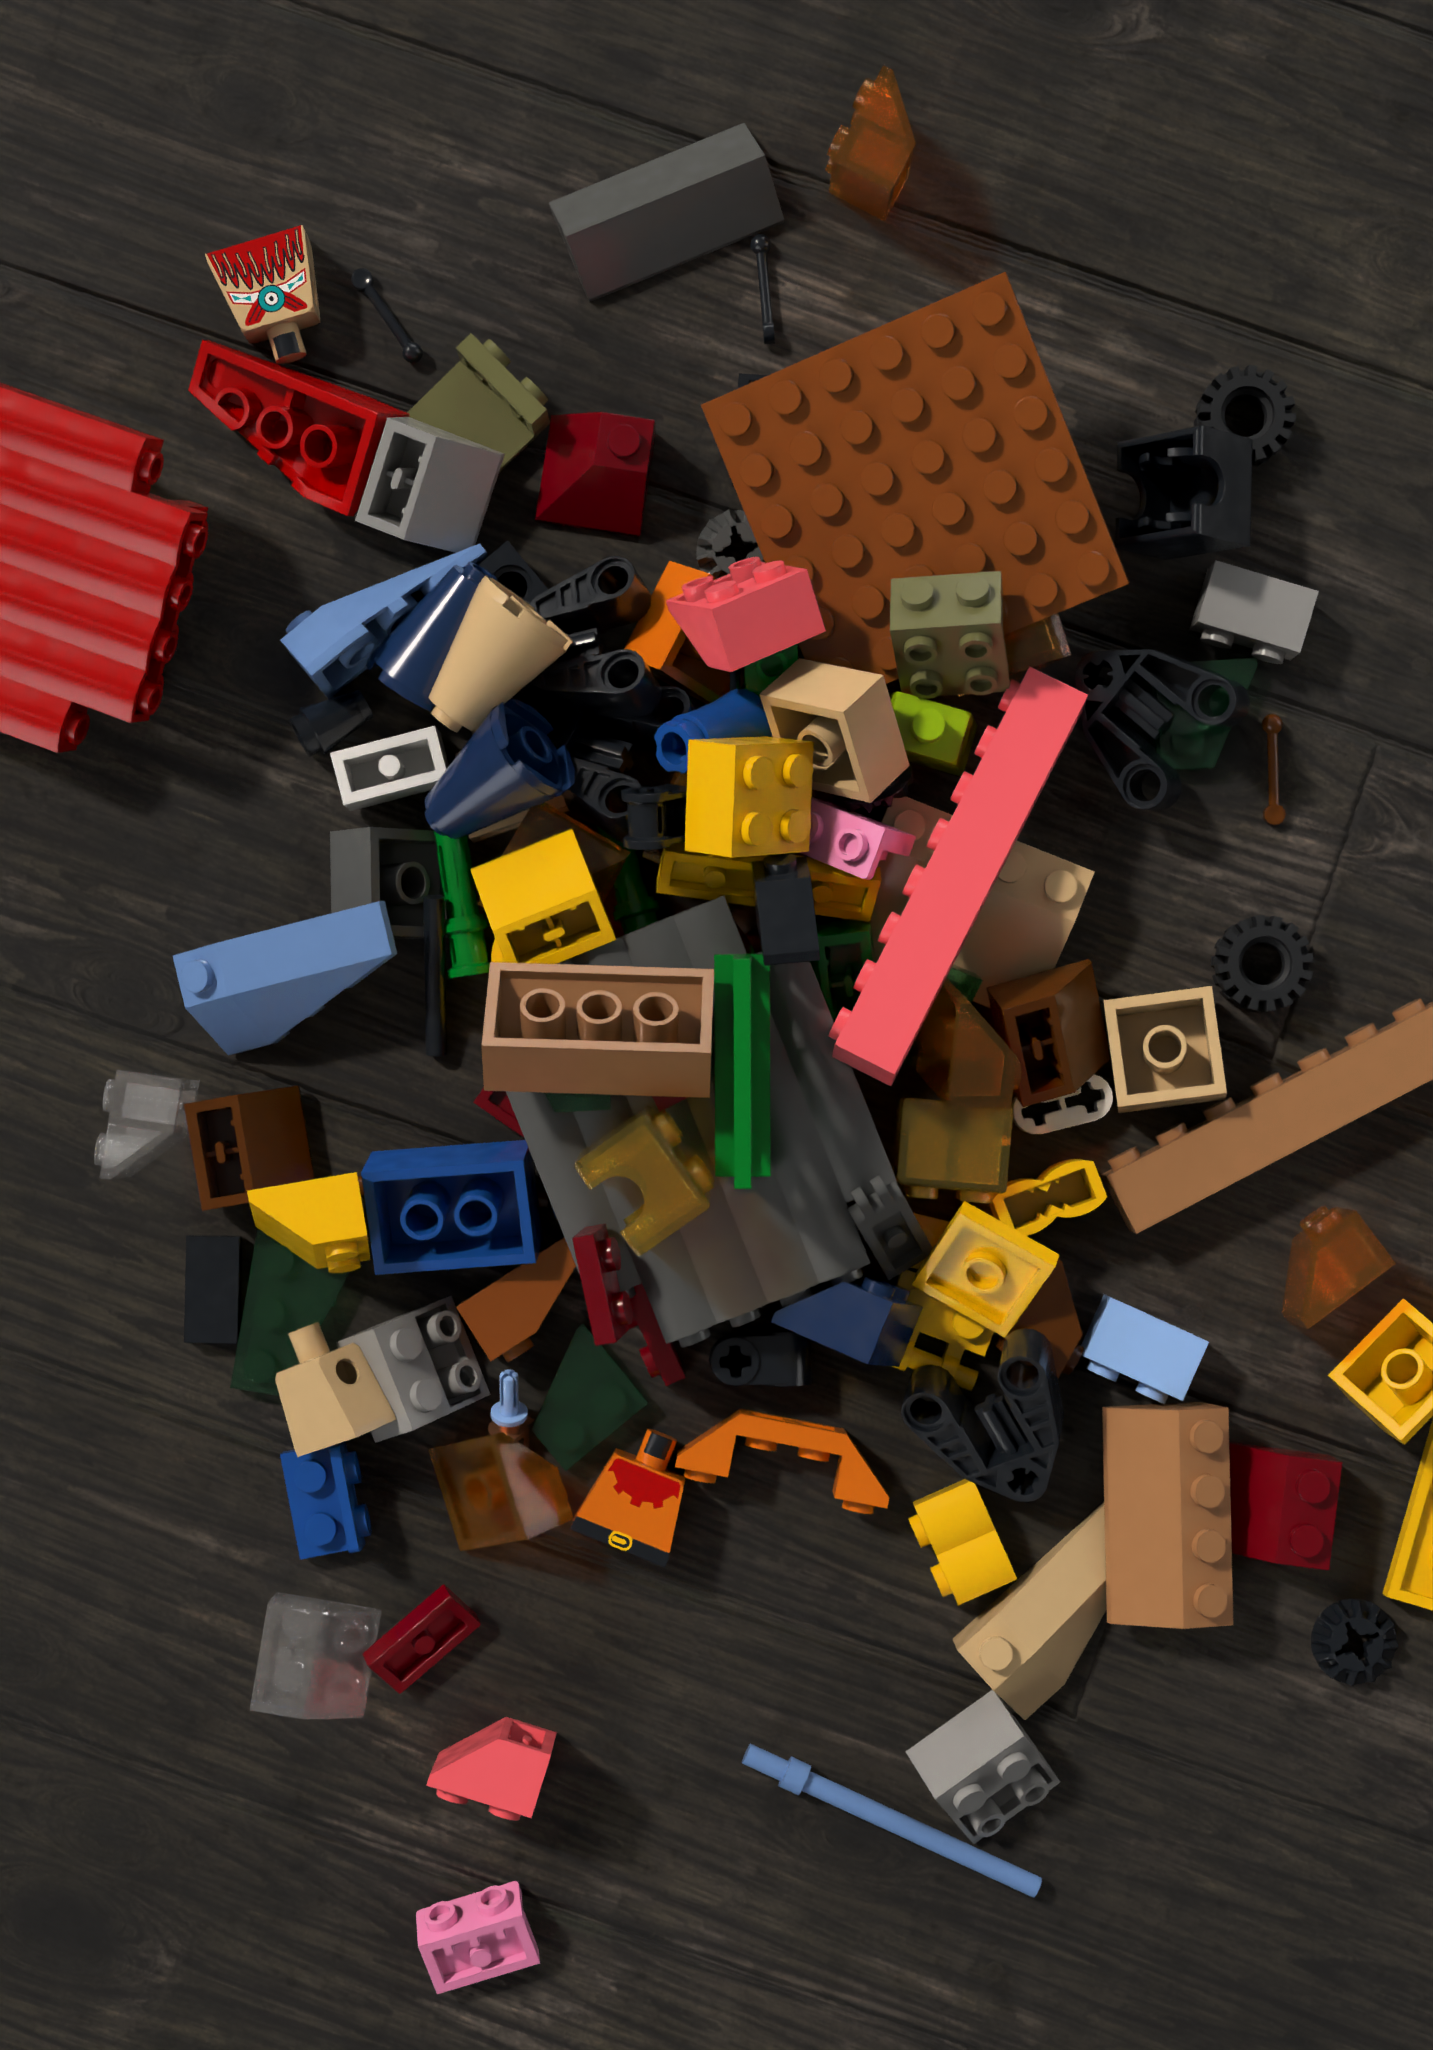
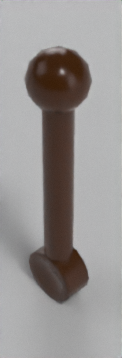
(1273, 813)

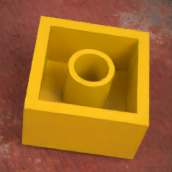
(748, 796)

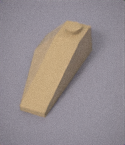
(1043, 1621)

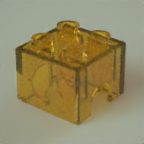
(951, 1150)
(649, 1154)

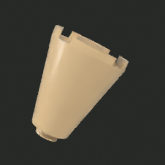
(493, 656)

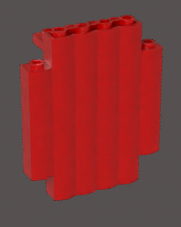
(85, 570)

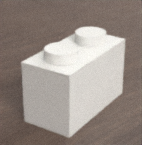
(390, 768)

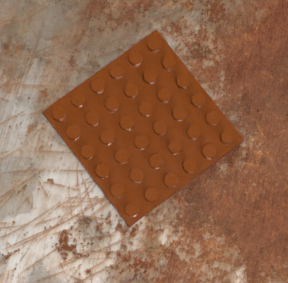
(917, 460)

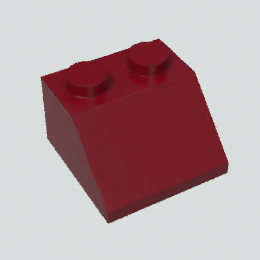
(1283, 1504)

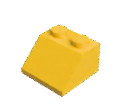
(316, 1220)
(1392, 1373)

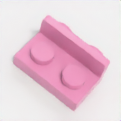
(852, 840)
(476, 1937)

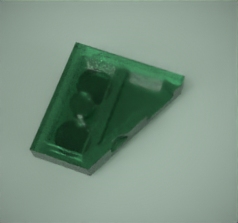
(585, 1400)

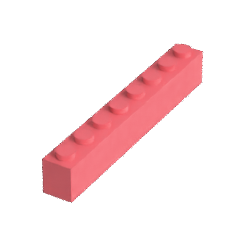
(958, 876)

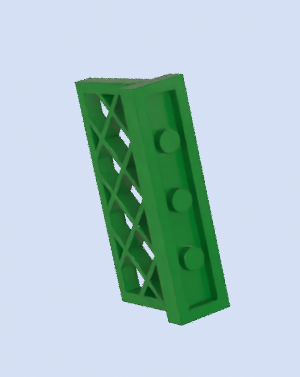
(742, 1068)

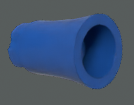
(730, 716)

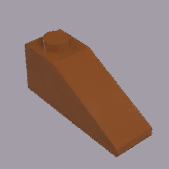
(518, 1303)

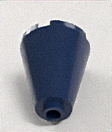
(421, 641)
(499, 772)

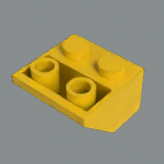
(543, 902)

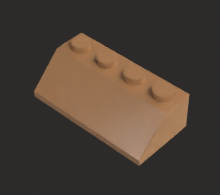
(598, 1030)
(1167, 1515)

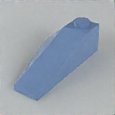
(342, 634)
(269, 981)

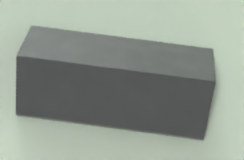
(668, 211)

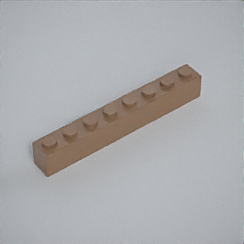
(1274, 1120)

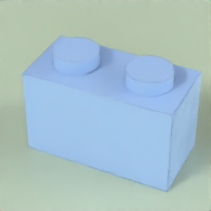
(1142, 1349)

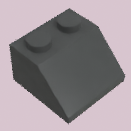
(386, 867)

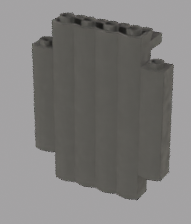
(749, 1241)

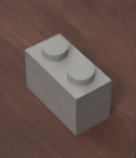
(1253, 612)

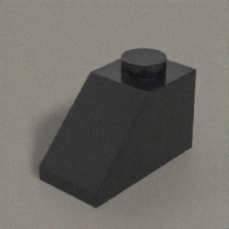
(785, 909)

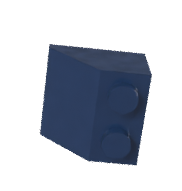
(859, 1320)

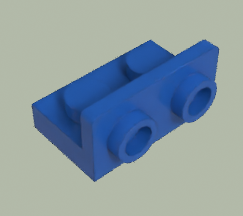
(325, 1501)

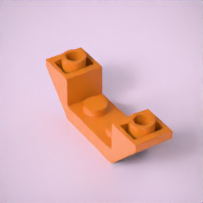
(713, 1451)

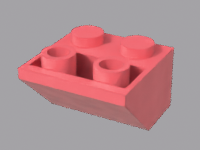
(747, 612)
(496, 1767)

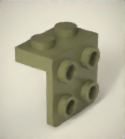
(485, 401)
(949, 634)

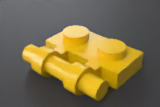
(946, 1325)

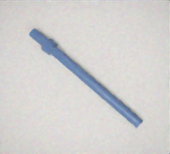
(796, 1777)

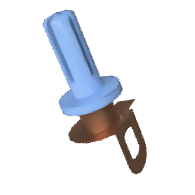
(509, 1413)

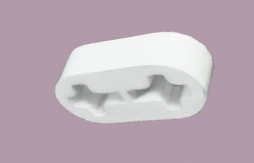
(1065, 1116)

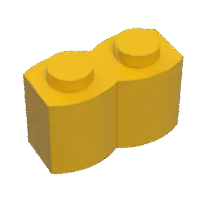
(1059, 1191)
(963, 1541)

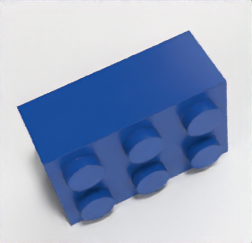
(452, 1207)

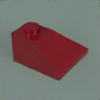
(597, 472)

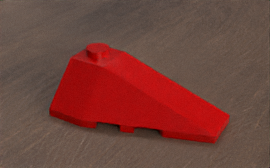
(297, 422)

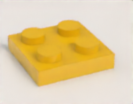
(985, 1269)

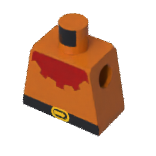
(635, 1501)

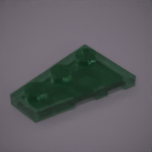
(279, 1299)

